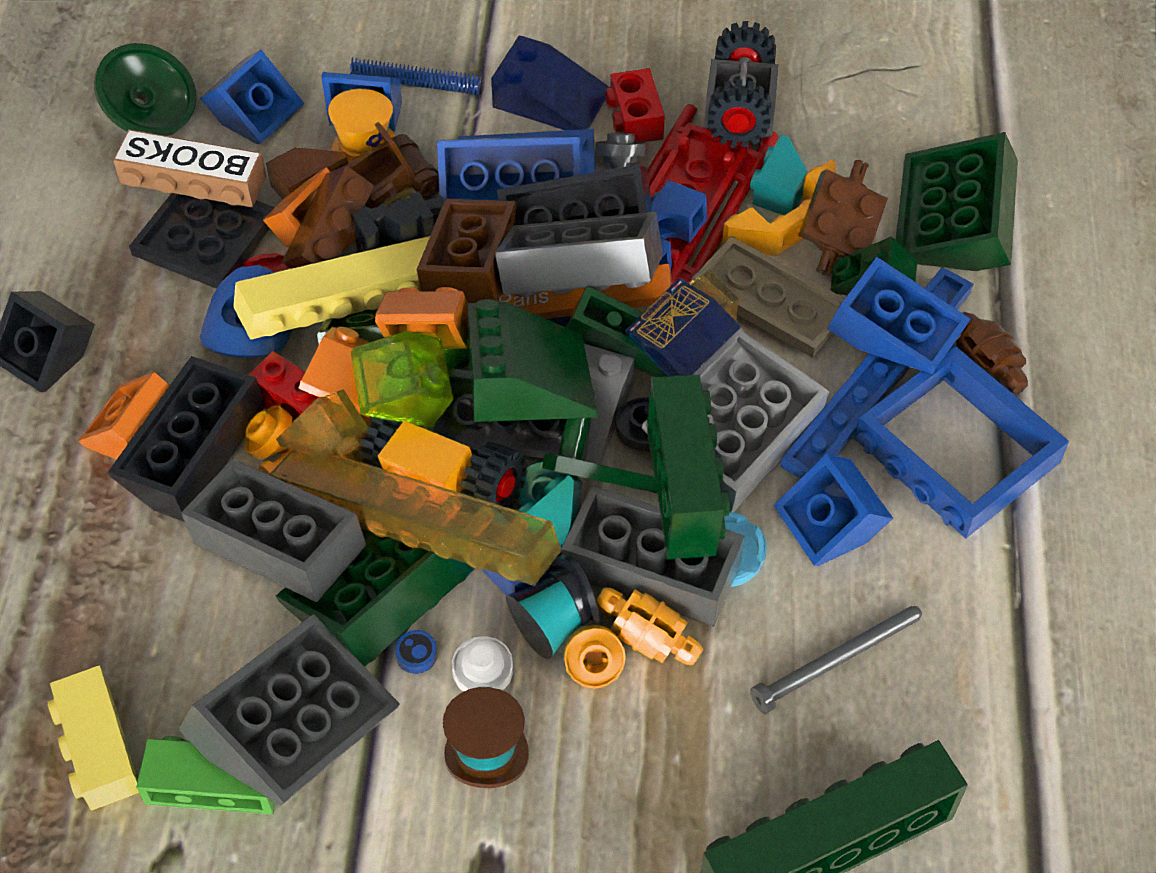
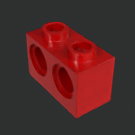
(636, 105)
(280, 385)

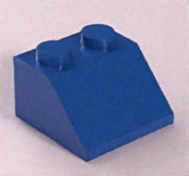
(338, 82)
(252, 98)
(832, 510)

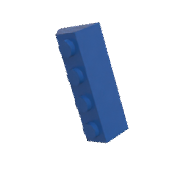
(482, 166)

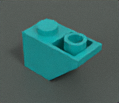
(781, 180)
(558, 505)

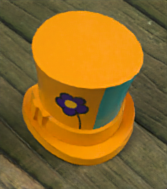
(355, 118)

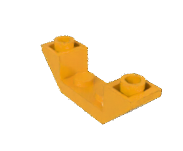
(784, 230)

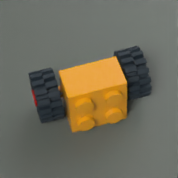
(443, 462)

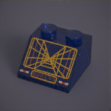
(682, 329)

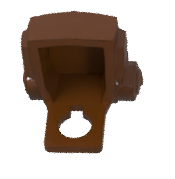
(395, 168)

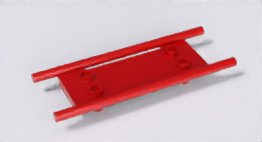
(704, 164)

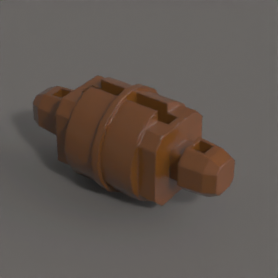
(994, 352)

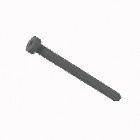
(765, 696)

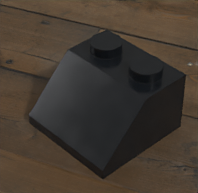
(41, 338)

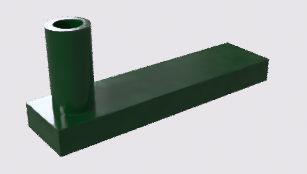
(570, 460)

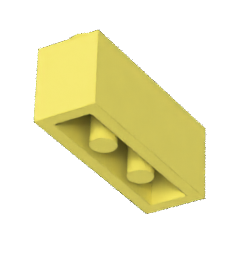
(93, 738)

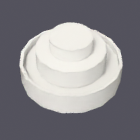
(482, 663)

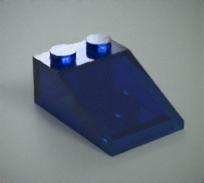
(546, 86)

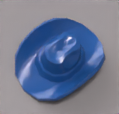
(222, 328)

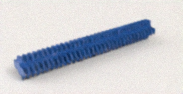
(419, 78)

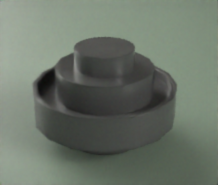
(620, 149)

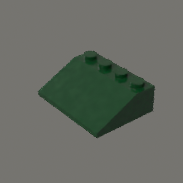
(959, 204)
(526, 366)
(379, 594)

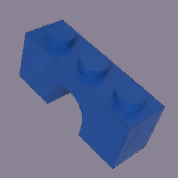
(679, 215)

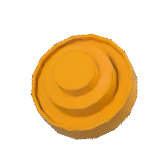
(264, 430)
(594, 656)

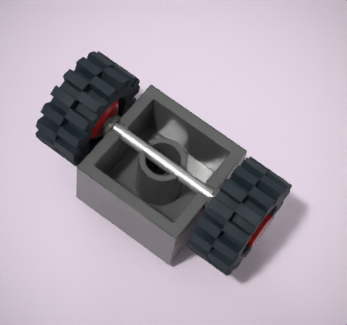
(742, 85)

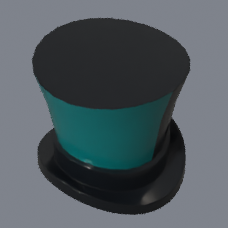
(554, 606)

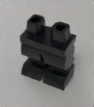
(400, 223)

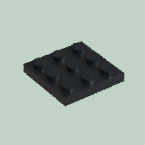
(201, 237)

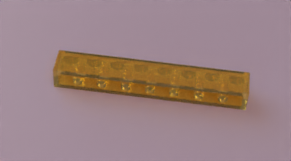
(428, 515)

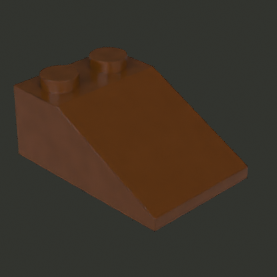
(464, 248)

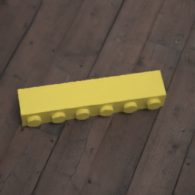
(326, 288)

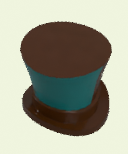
(485, 738)

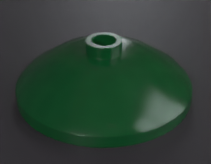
(152, 76)

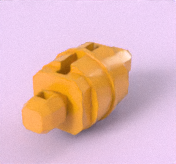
(649, 626)

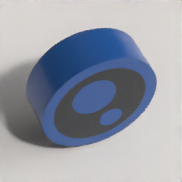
(416, 651)

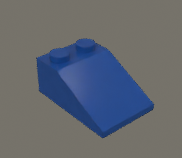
(897, 319)

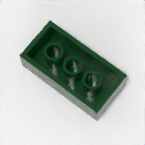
(686, 467)

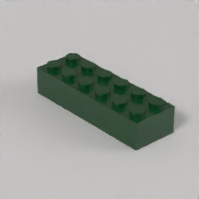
(850, 819)

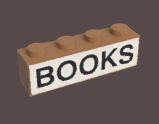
(190, 168)

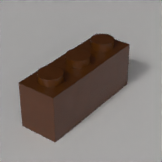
(329, 218)

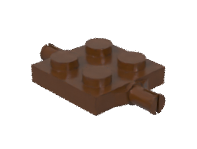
(842, 215)

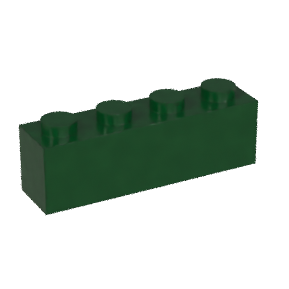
(603, 326)

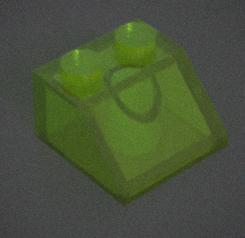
(402, 378)

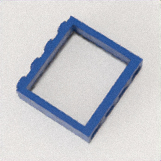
(997, 404)

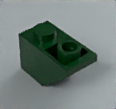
(850, 269)

